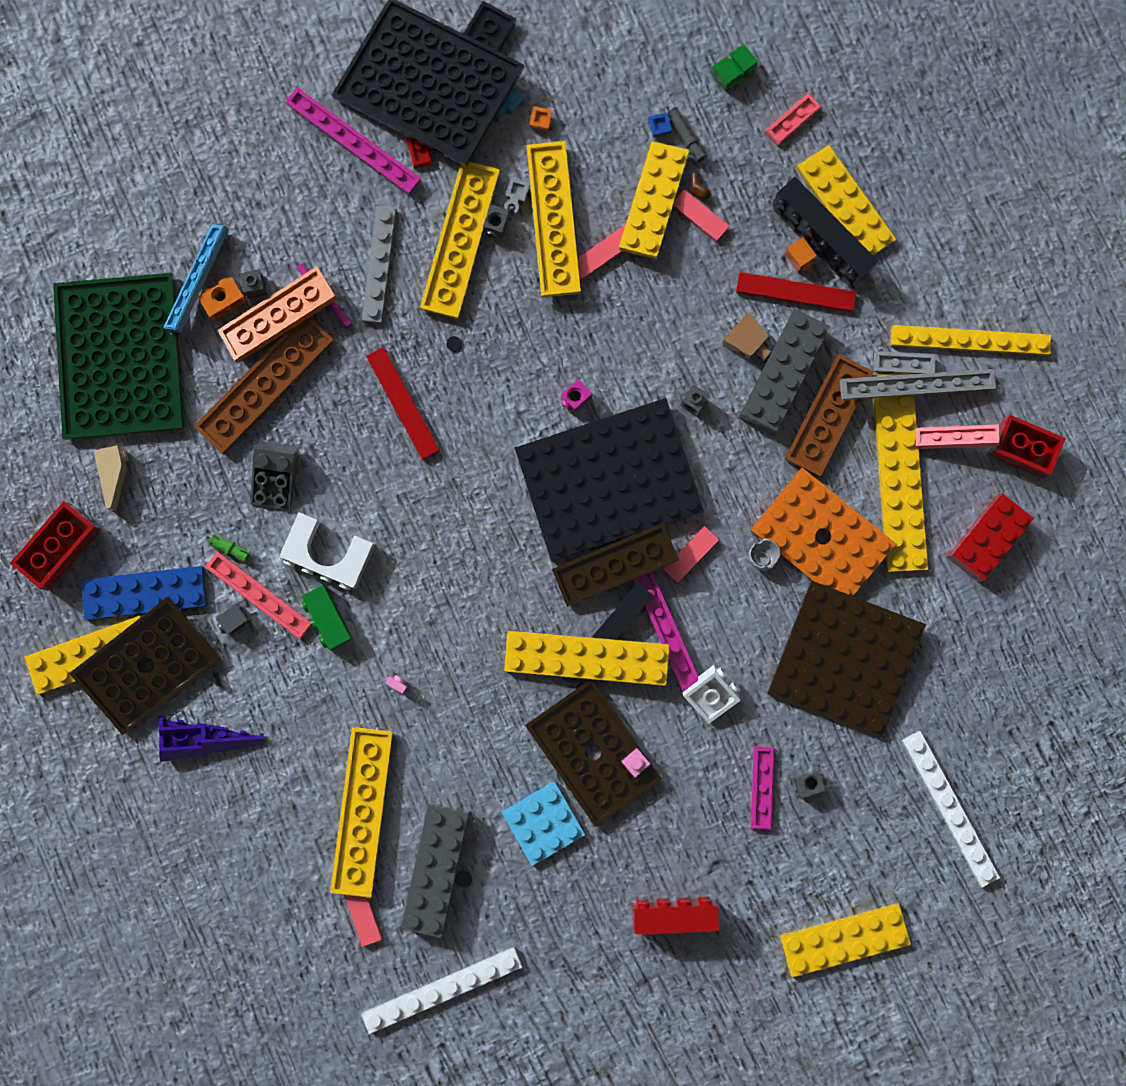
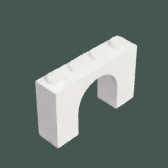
(298, 551)

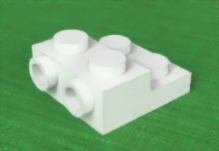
(712, 694)

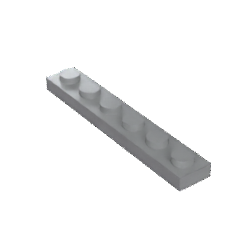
(379, 264)

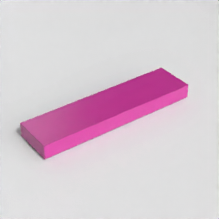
(762, 788)

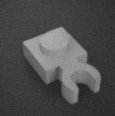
(516, 192)

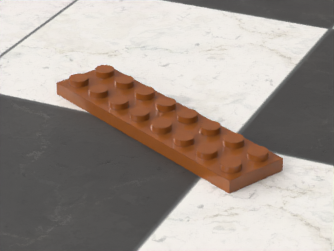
(263, 384)

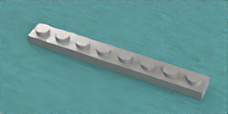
(917, 384)

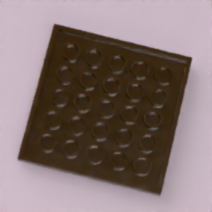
(846, 658)

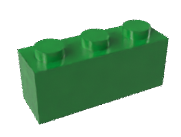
(326, 618)

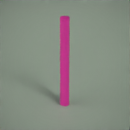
(333, 306)

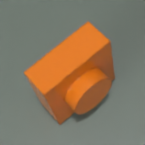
(540, 118)

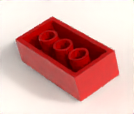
(990, 537)
(55, 546)
(675, 916)

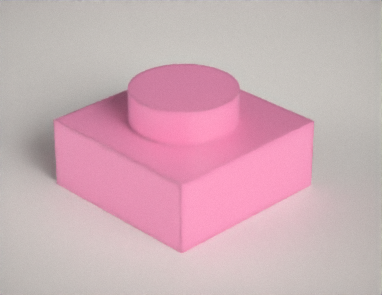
(397, 683)
(635, 762)

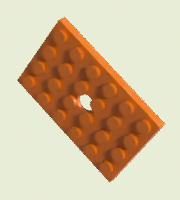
(805, 508)

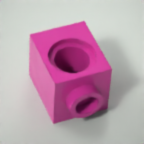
(579, 388)

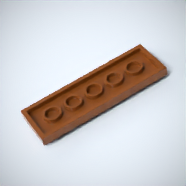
(825, 418)

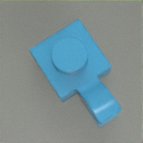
(511, 104)

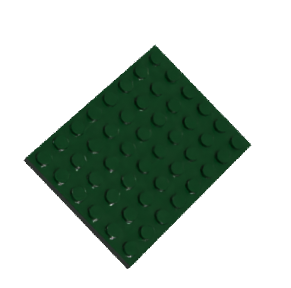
(117, 357)

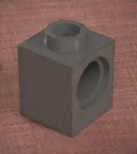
(496, 213)
(253, 284)
(694, 400)
(232, 620)
(800, 783)

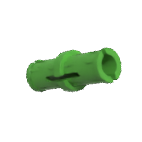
(229, 548)

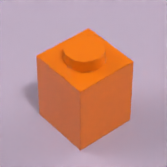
(800, 255)

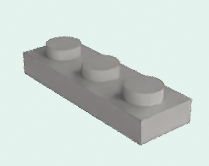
(903, 362)

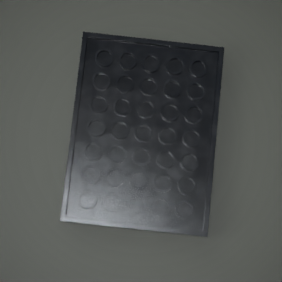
(428, 81)
(609, 479)

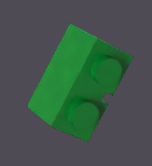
(731, 71)

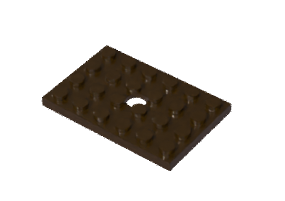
(113, 673)
(566, 731)

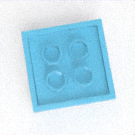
(543, 823)

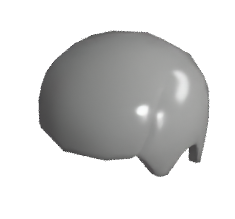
(764, 555)

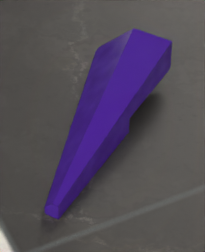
(186, 740)

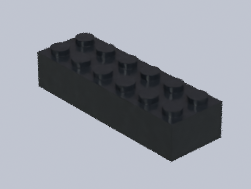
(824, 232)

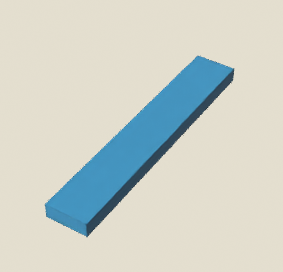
(196, 278)

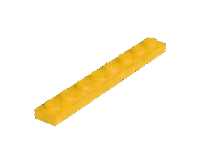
(970, 340)

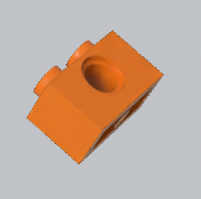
(218, 309)

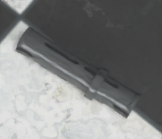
(691, 142)

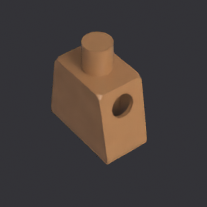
(747, 338)

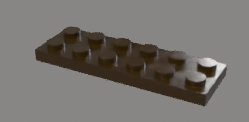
(615, 564)

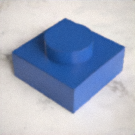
(659, 125)

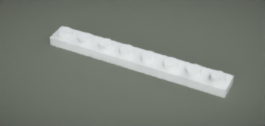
(950, 809)
(441, 990)

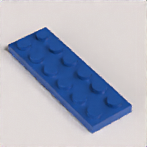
(142, 591)

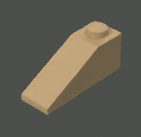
(112, 472)

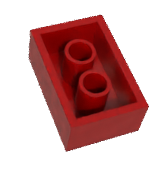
(1027, 446)

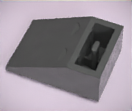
(274, 475)

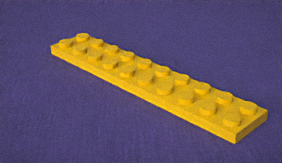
(900, 481)

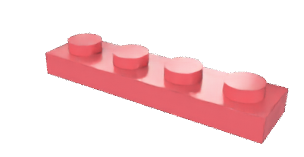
(957, 436)

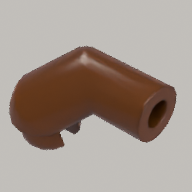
(698, 189)

